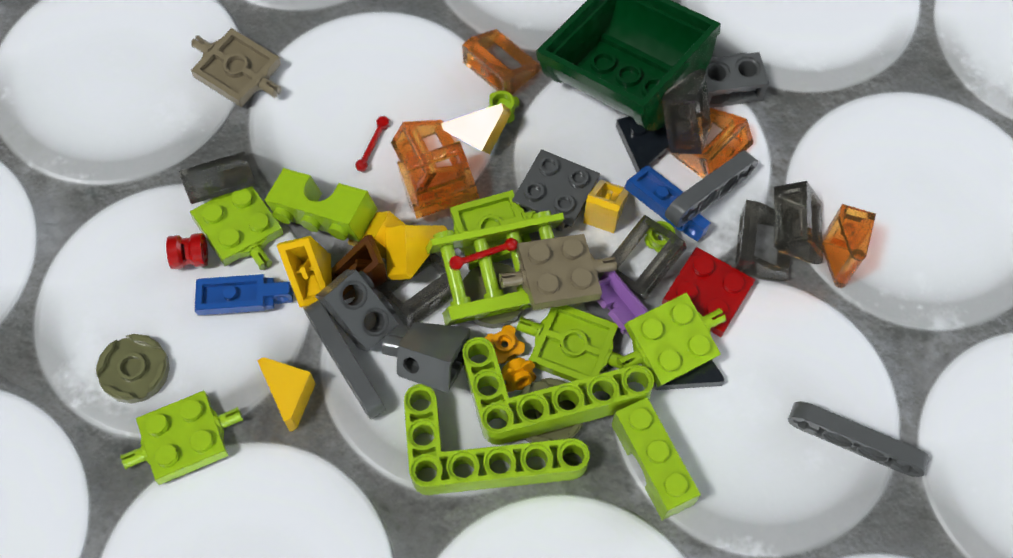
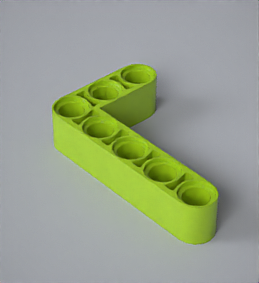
(545, 400)
(481, 458)

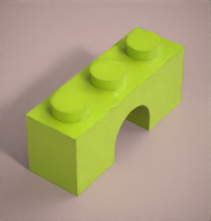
(342, 214)
(665, 473)

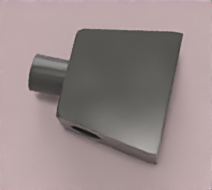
(428, 353)

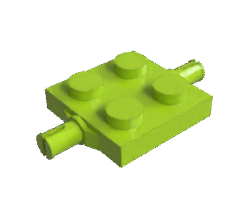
(487, 213)
(238, 226)
(672, 339)
(572, 343)
(181, 437)

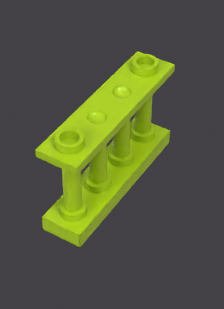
(494, 300)

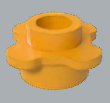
(514, 346)
(518, 374)

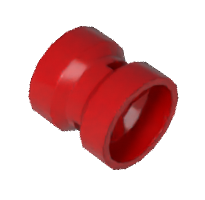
(187, 251)

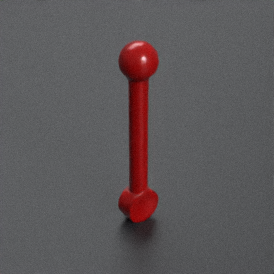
(382, 124)
(457, 262)

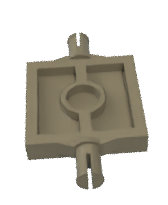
(236, 67)
(558, 272)

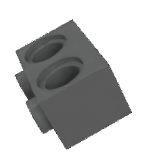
(731, 85)
(352, 315)

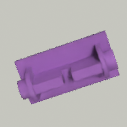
(619, 300)

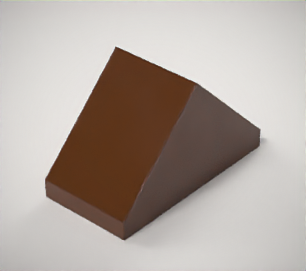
(364, 258)

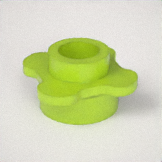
(505, 98)

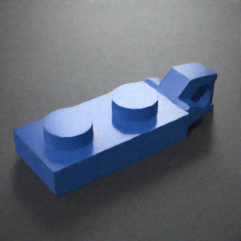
(658, 194)
(240, 294)

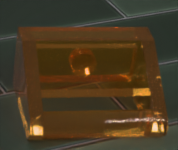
(491, 69)
(410, 142)
(727, 144)
(441, 195)
(847, 242)

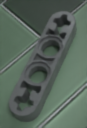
(711, 188)
(344, 359)
(858, 439)

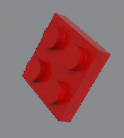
(711, 286)

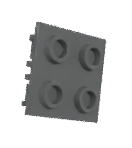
(556, 187)

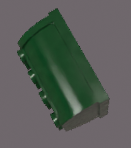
(629, 53)

